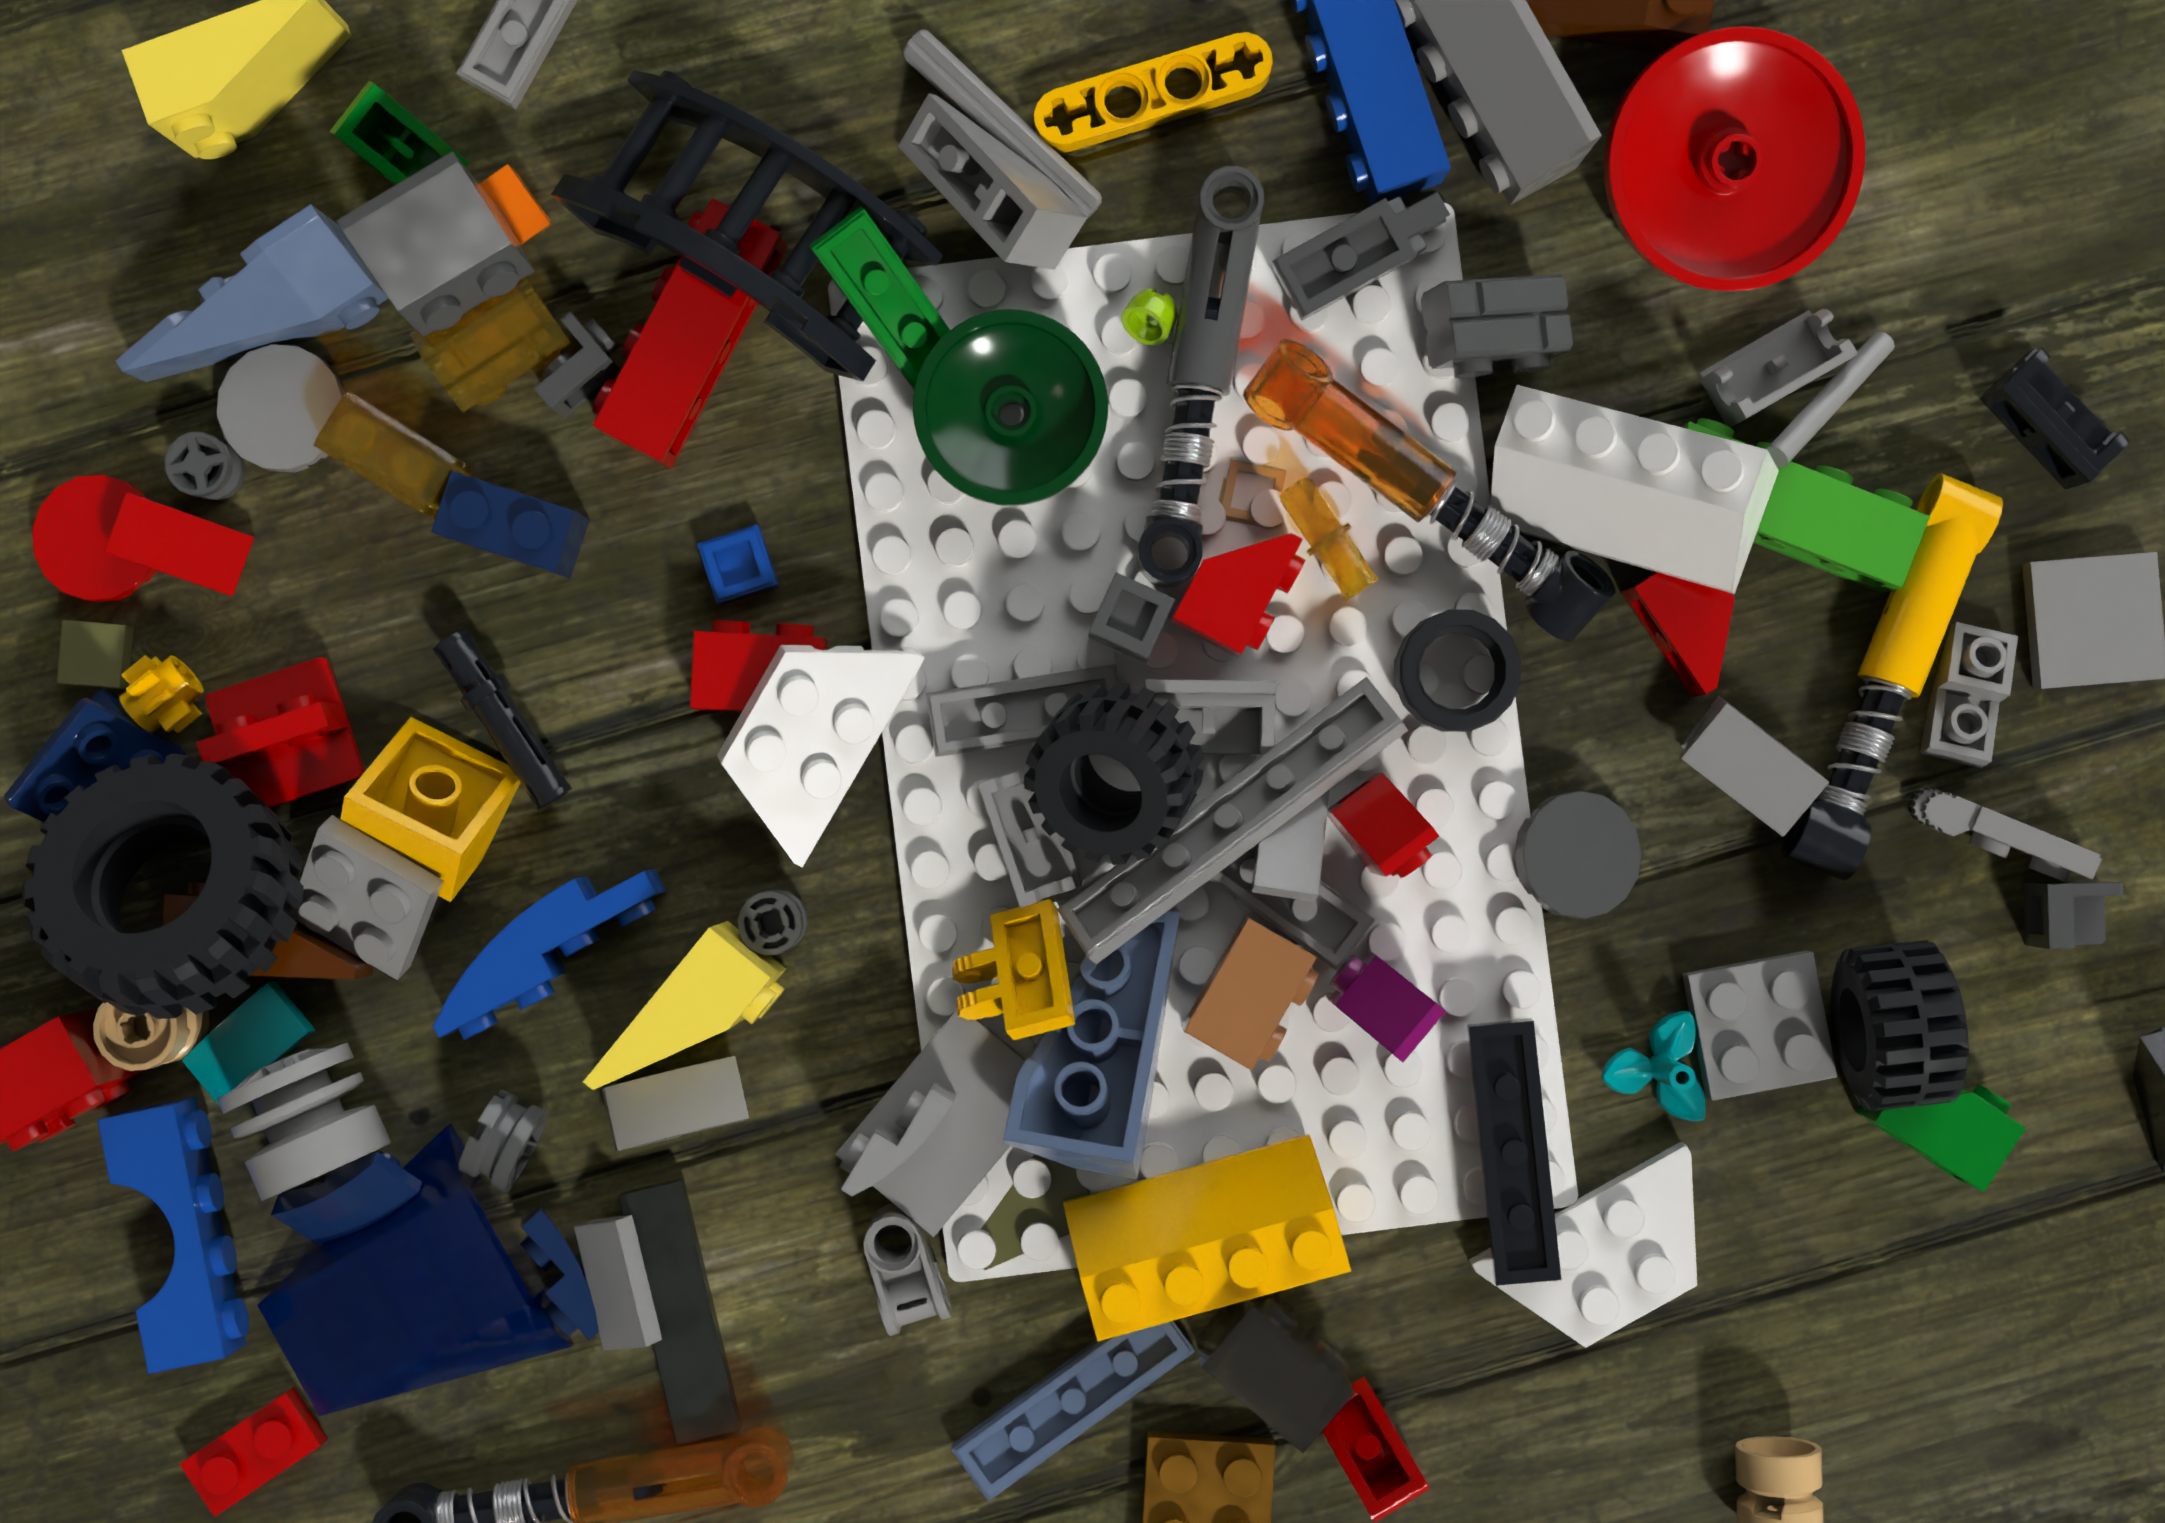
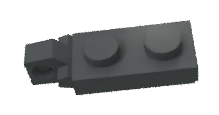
(1356, 252)

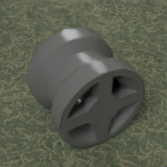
(189, 466)

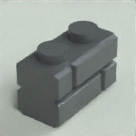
(1496, 323)

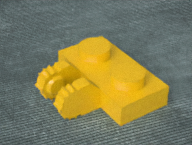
(1029, 969)

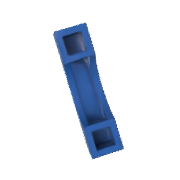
(167, 1159)

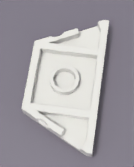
(812, 733)
(1618, 1251)

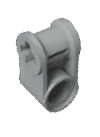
(908, 1280)

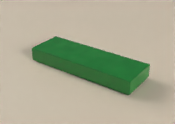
(881, 291)

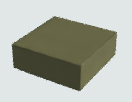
(94, 654)

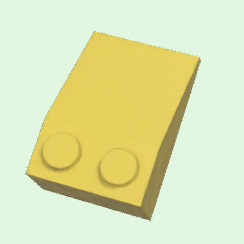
(232, 71)
(703, 996)

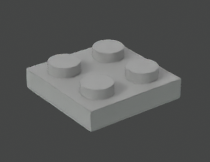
(366, 897)
(1759, 1025)

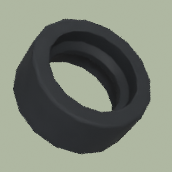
(1506, 670)

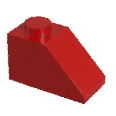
(1686, 625)

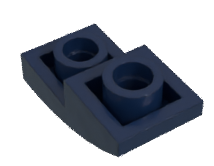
(348, 1198)
(570, 1295)

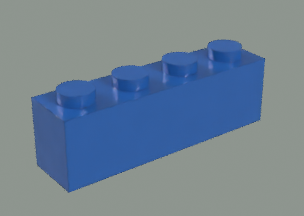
(1375, 96)

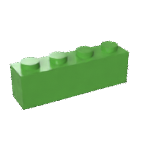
(1834, 524)

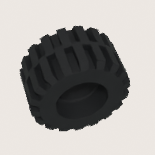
(1089, 809)
(1899, 1025)

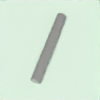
(1830, 398)

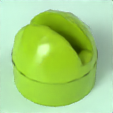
(1142, 306)

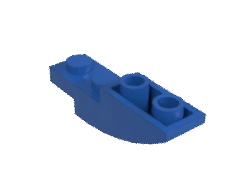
(524, 956)

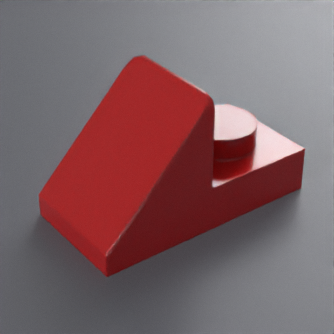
(1374, 1454)

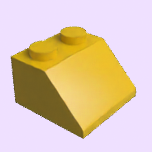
(432, 802)

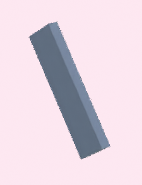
(1067, 1404)

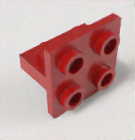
(284, 733)

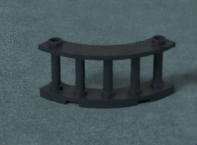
(715, 255)

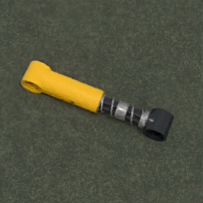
(1962, 520)

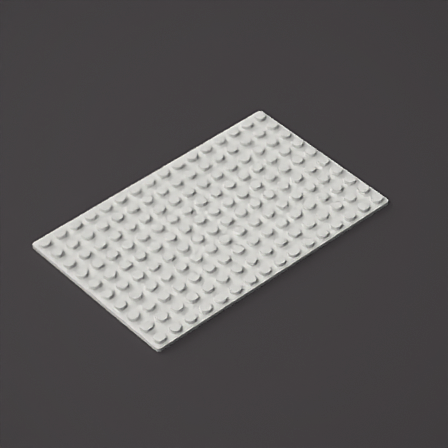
(1014, 598)

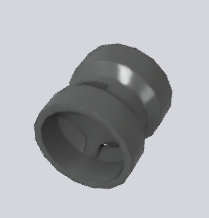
(782, 918)

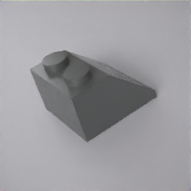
(437, 245)

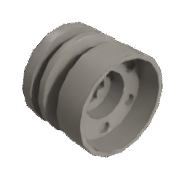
(303, 1120)

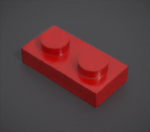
(253, 1452)

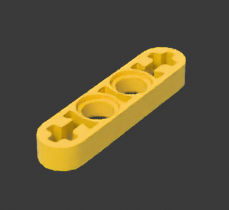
(1149, 82)

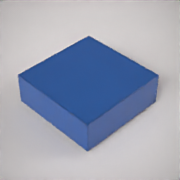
(738, 564)

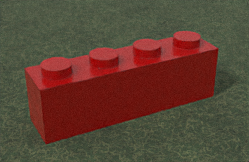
(680, 349)

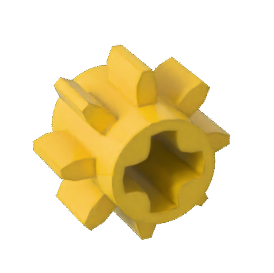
(161, 694)

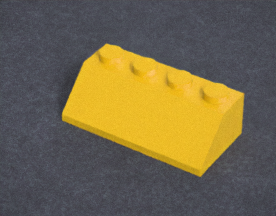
(1205, 1237)

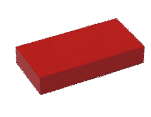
(179, 544)

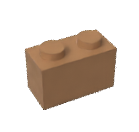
(1250, 994)

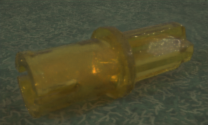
(1327, 538)

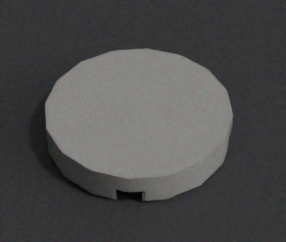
(277, 406)

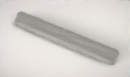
(995, 117)

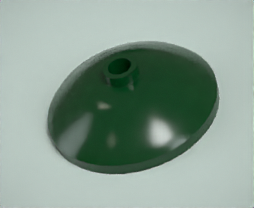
(1001, 362)

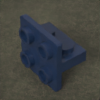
(86, 742)

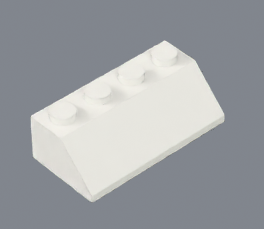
(1630, 487)

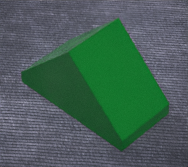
(388, 136)

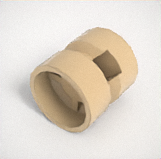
(144, 1040)
(1779, 1480)

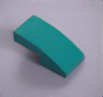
(248, 1040)

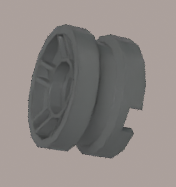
(503, 1141)

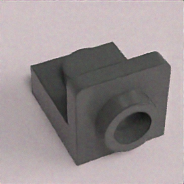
(577, 377)

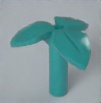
(1676, 1086)

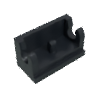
(2052, 421)

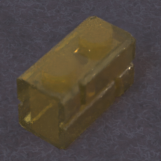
(493, 346)
(389, 453)

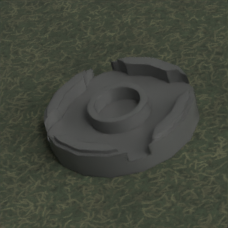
(1578, 854)

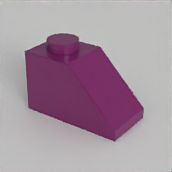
(1384, 1004)

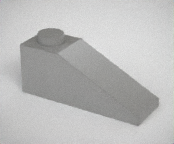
(992, 186)

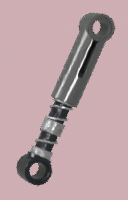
(1201, 366)

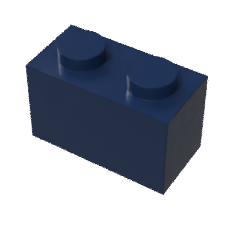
(510, 524)

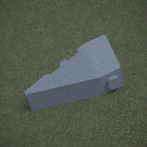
(295, 287)
(1092, 1083)

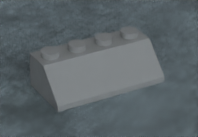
(1503, 89)

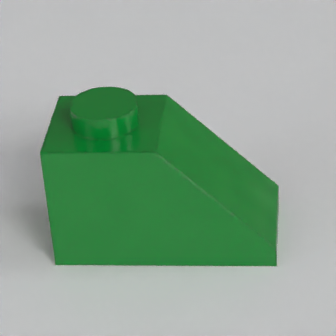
(1959, 1137)

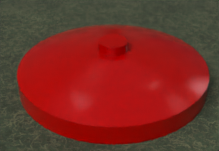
(1734, 159)

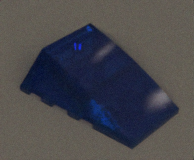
(409, 1297)

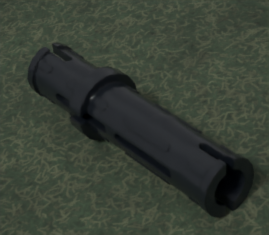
(495, 708)

